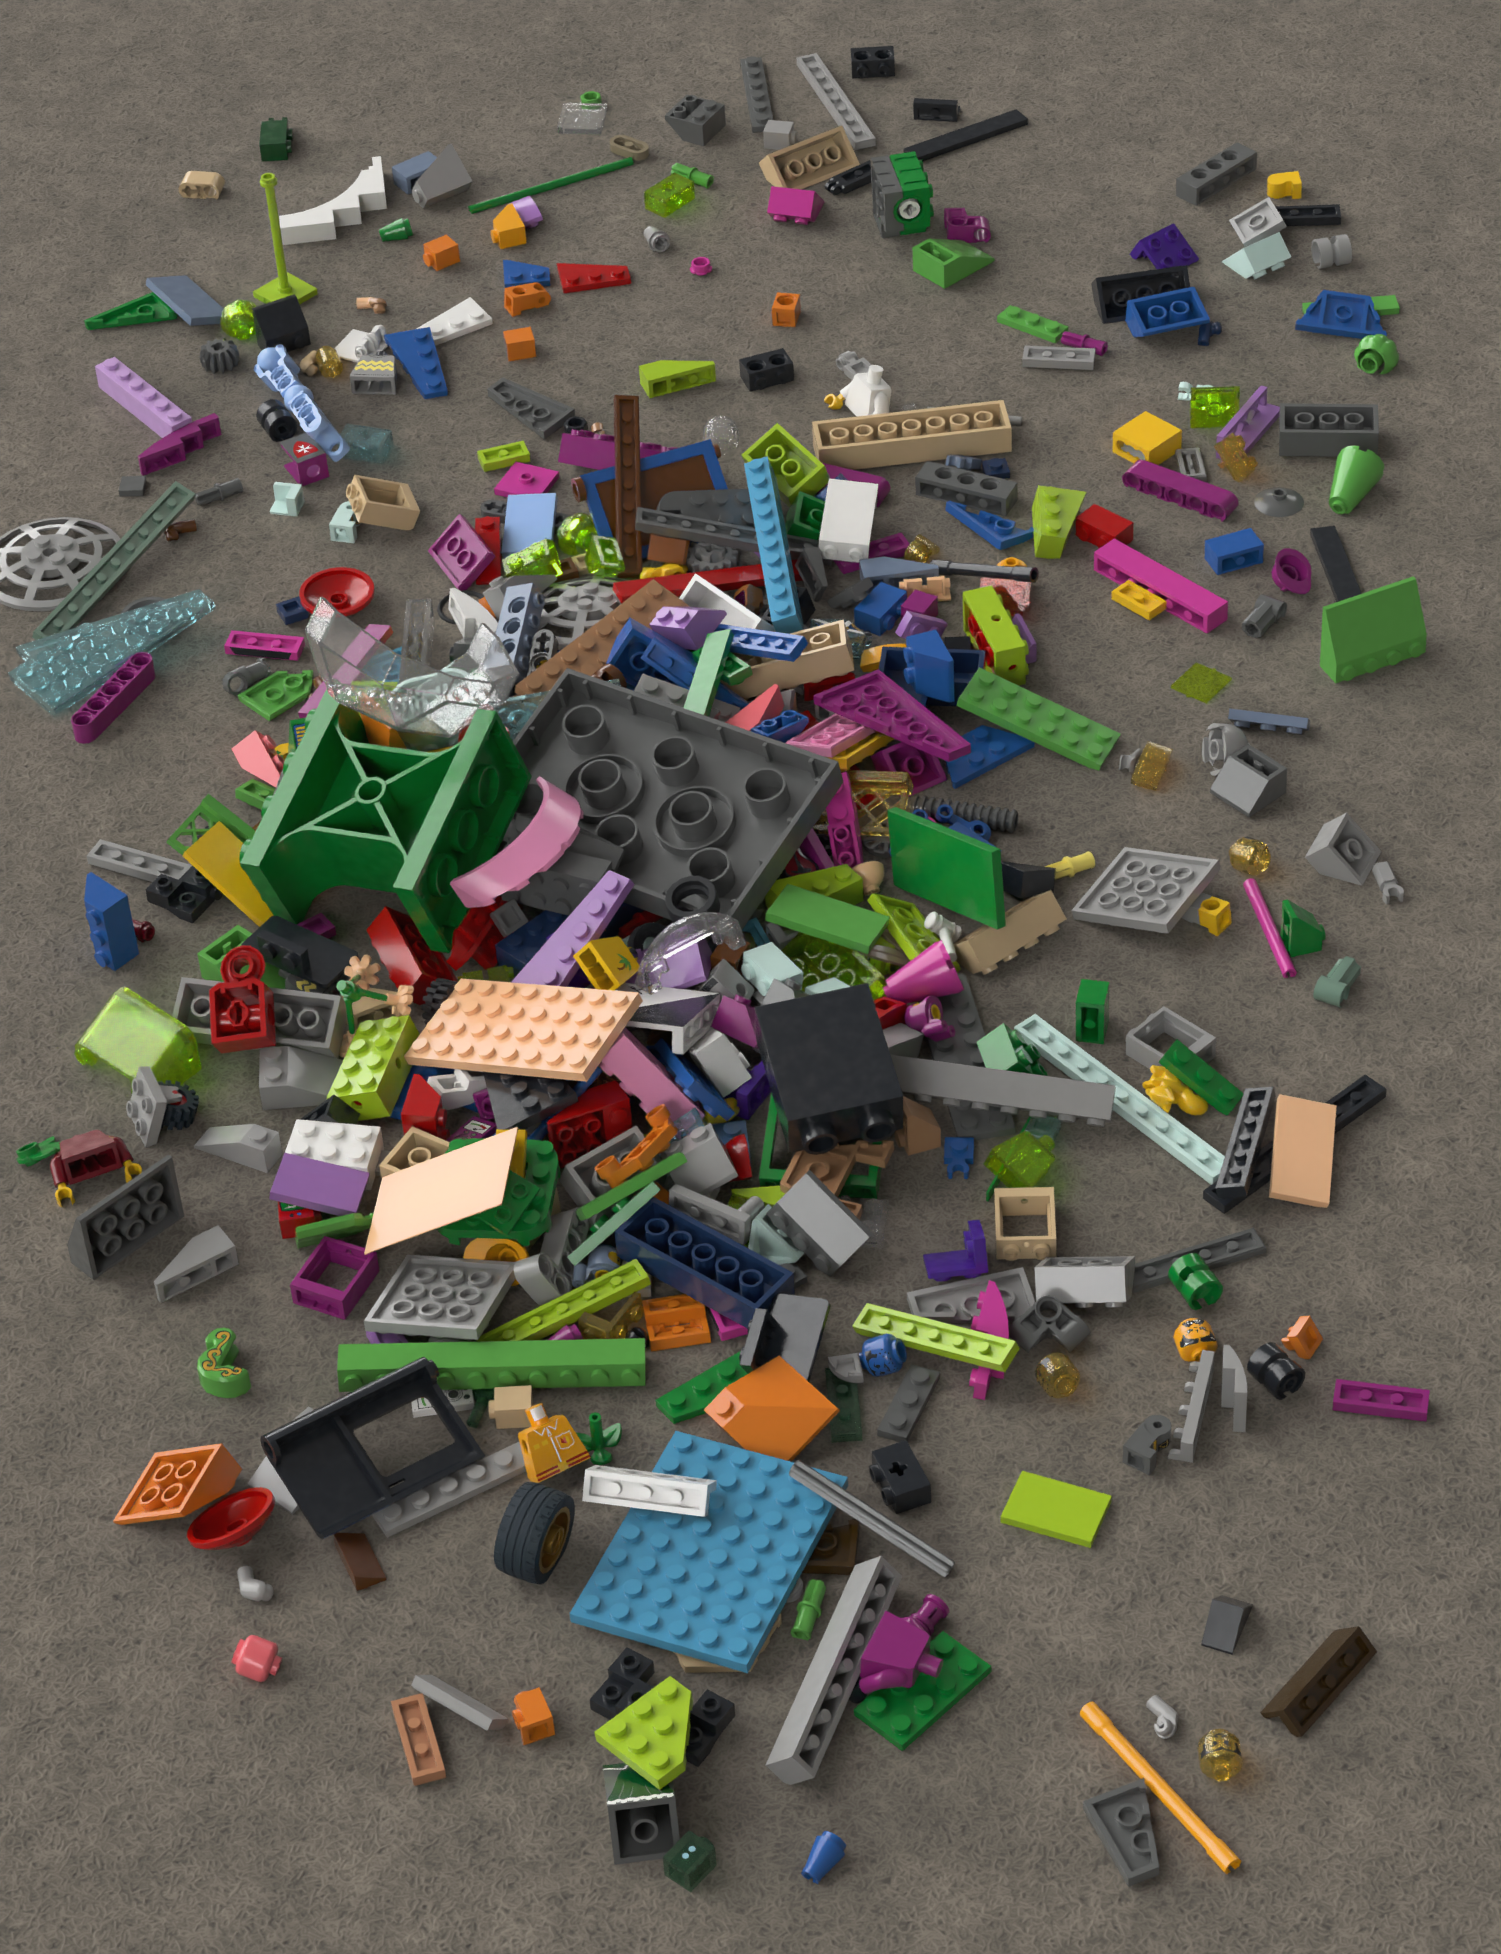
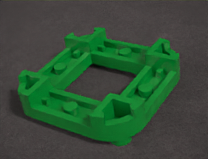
(542, 1171)

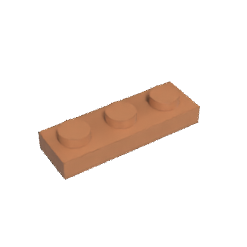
(418, 1739)

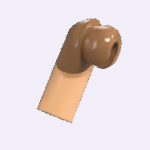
(377, 304)

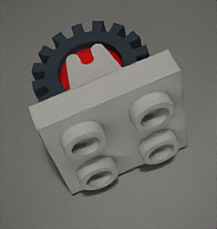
(159, 1105)

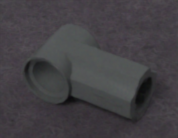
(1265, 613)

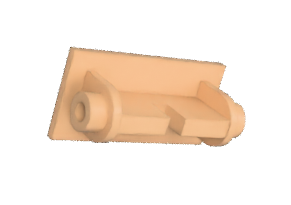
(936, 586)

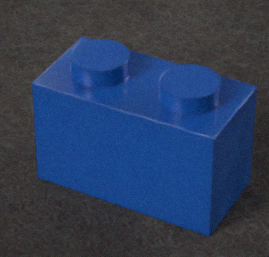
(1234, 551)
(880, 609)

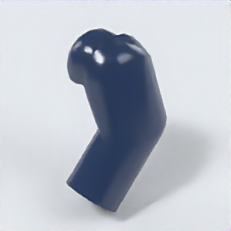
(1206, 331)

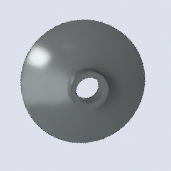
(1278, 502)

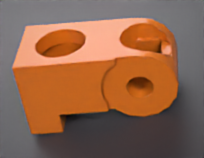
(525, 297)

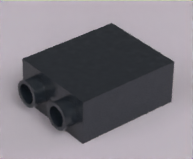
(829, 1069)

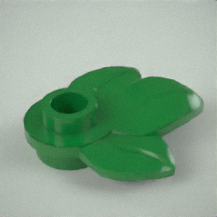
(34, 1152)

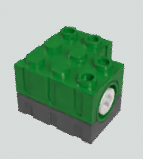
(900, 194)

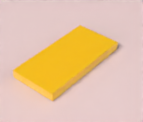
(218, 860)

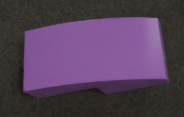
(528, 211)

